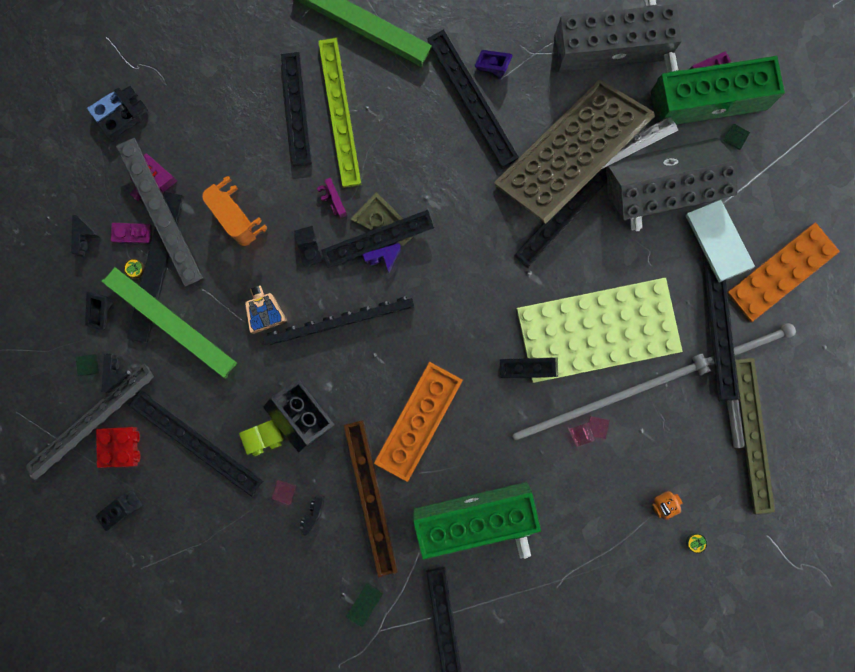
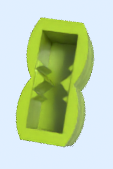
(261, 437)

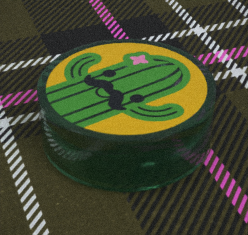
(696, 543)

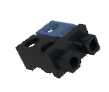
(116, 113)

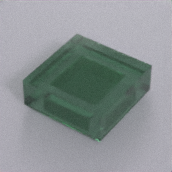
(736, 136)
(87, 365)

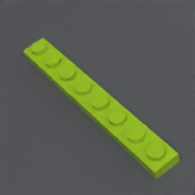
(339, 113)

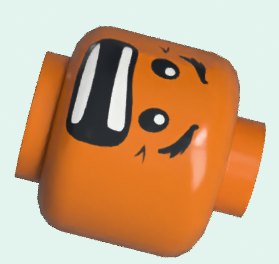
(667, 505)

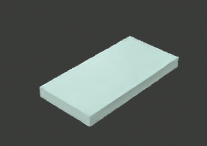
(720, 241)

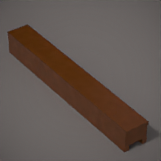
(371, 498)

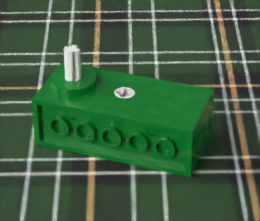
(716, 90)
(478, 521)

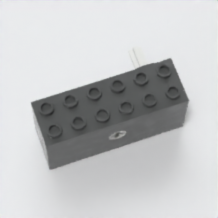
(617, 37)
(671, 179)

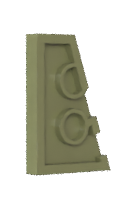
(376, 214)

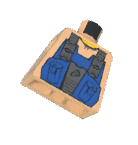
(263, 311)

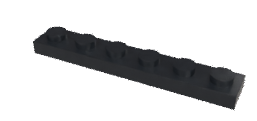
(296, 109)
(378, 238)

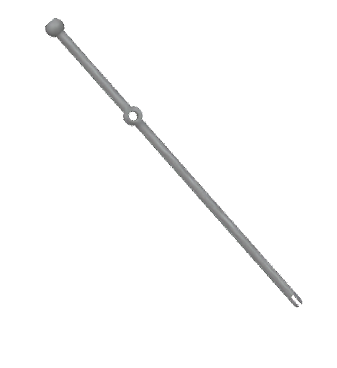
(700, 364)

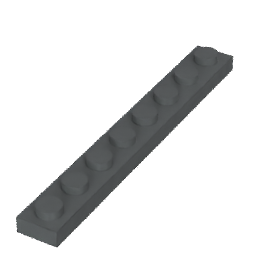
(159, 211)
(89, 421)

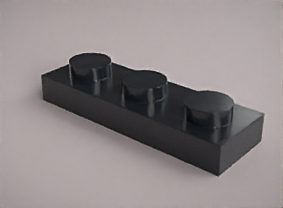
(529, 367)

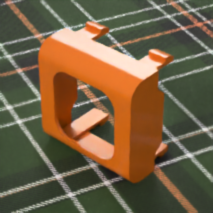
(230, 214)

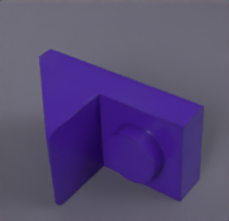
(493, 62)
(388, 253)

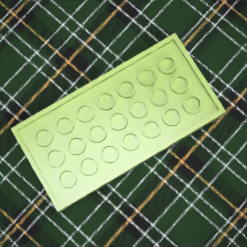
(602, 328)

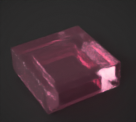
(599, 426)
(582, 434)
(284, 492)

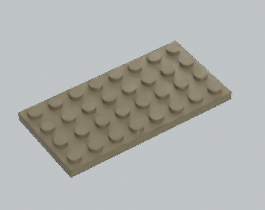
(573, 150)

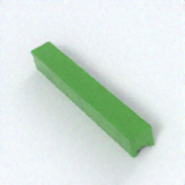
(373, 28)
(169, 322)

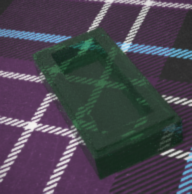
(364, 605)

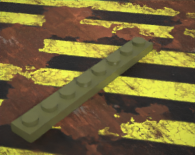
(754, 437)

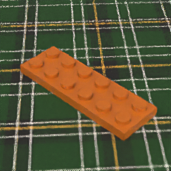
(783, 272)
(418, 421)

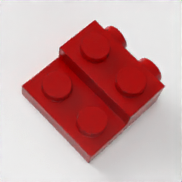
(117, 447)

